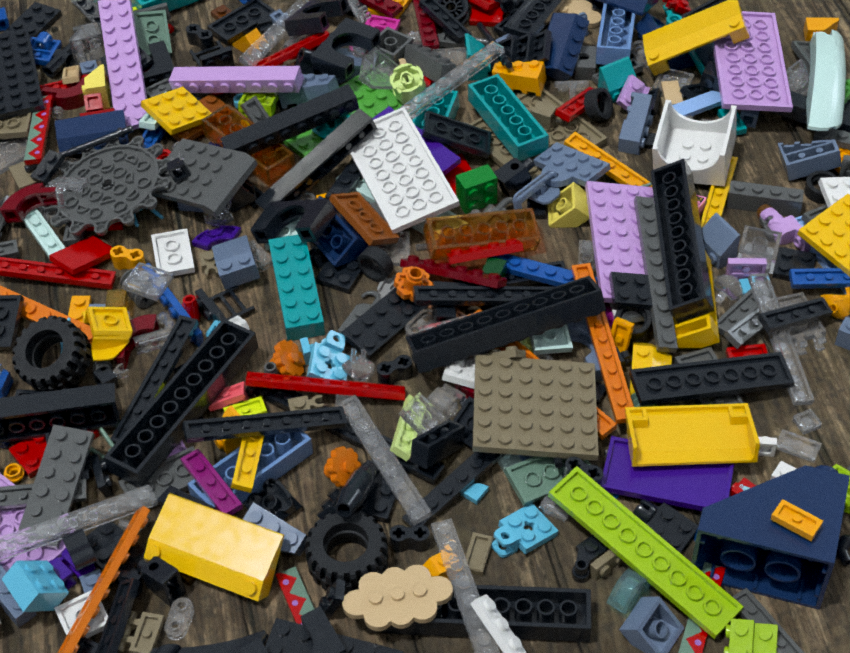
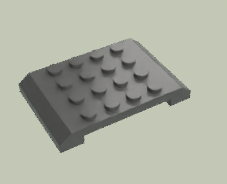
(214, 176)

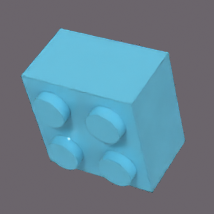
(35, 586)

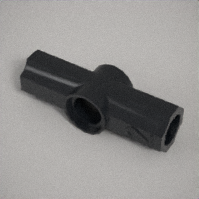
(61, 59)

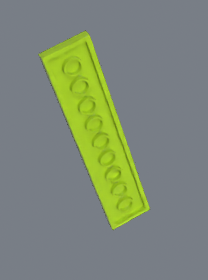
(646, 552)

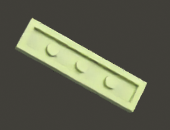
(403, 436)

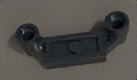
(588, 552)

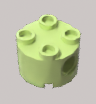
(407, 82)

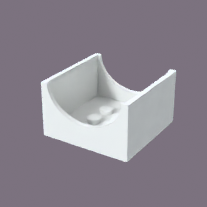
(703, 144)

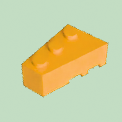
(523, 76)

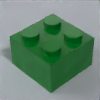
(476, 188)

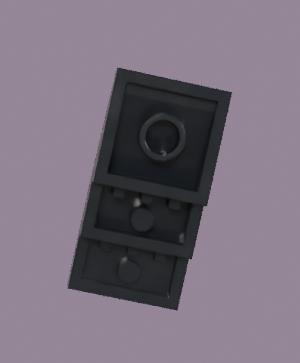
(527, 47)

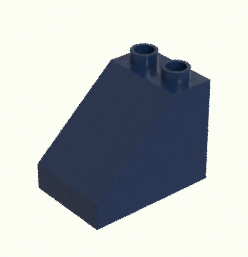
(764, 553)

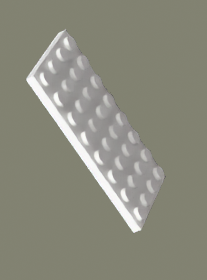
(402, 173)

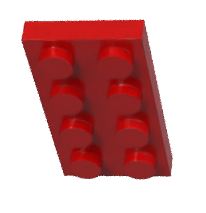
(29, 453)

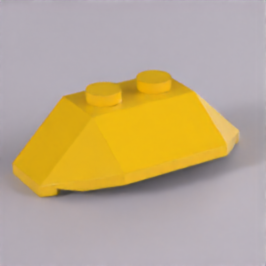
(645, 356)

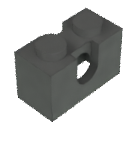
(585, 63)

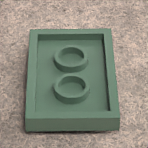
(152, 28)

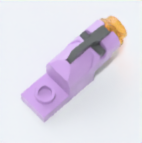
(789, 226)

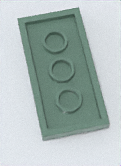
(534, 477)

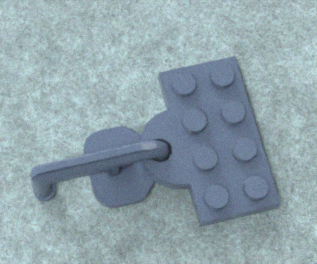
(560, 168)

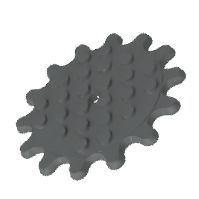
(134, 180)

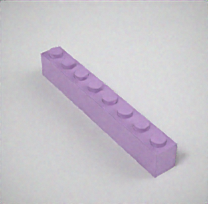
(238, 79)

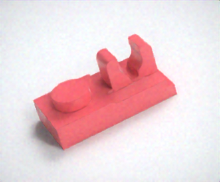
(230, 395)

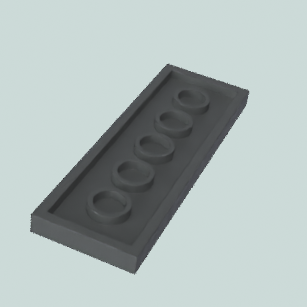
(57, 476)

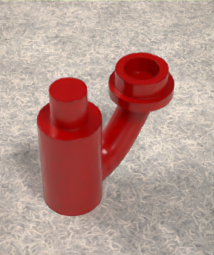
(191, 306)

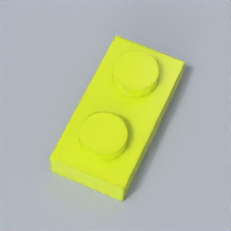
(250, 406)

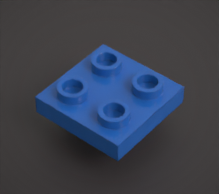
(44, 47)

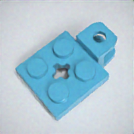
(328, 352)
(514, 536)

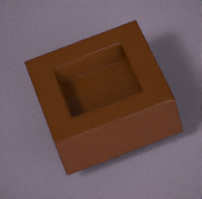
(220, 12)

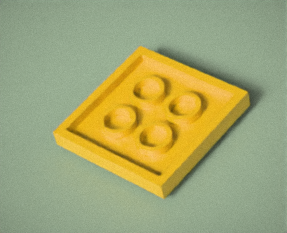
(175, 110)

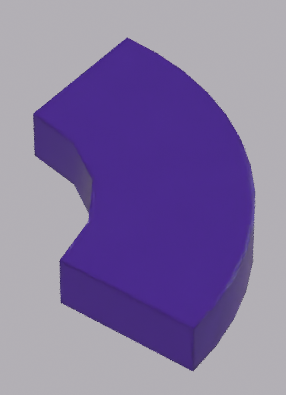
(216, 236)

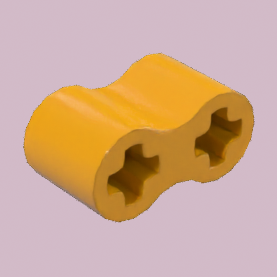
(126, 258)

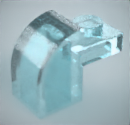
(627, 591)

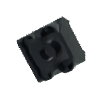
(274, 499)

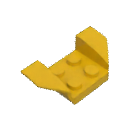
(109, 329)

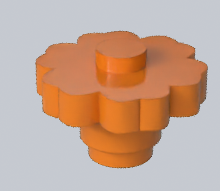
(408, 278)
(288, 358)
(341, 465)

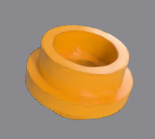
(15, 469)

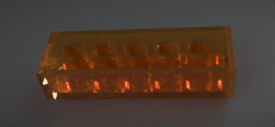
(272, 162)
(467, 230)

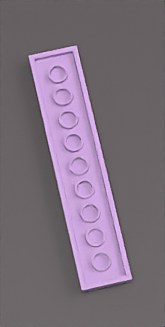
(123, 59)

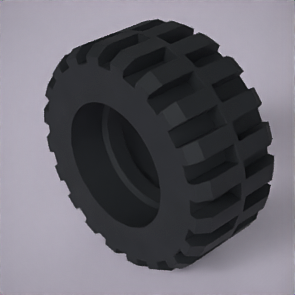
(37, 340)
(337, 530)

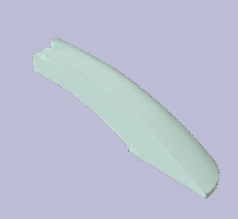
(826, 81)

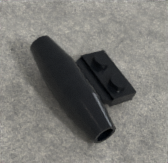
(352, 494)

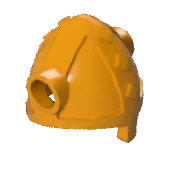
(839, 304)

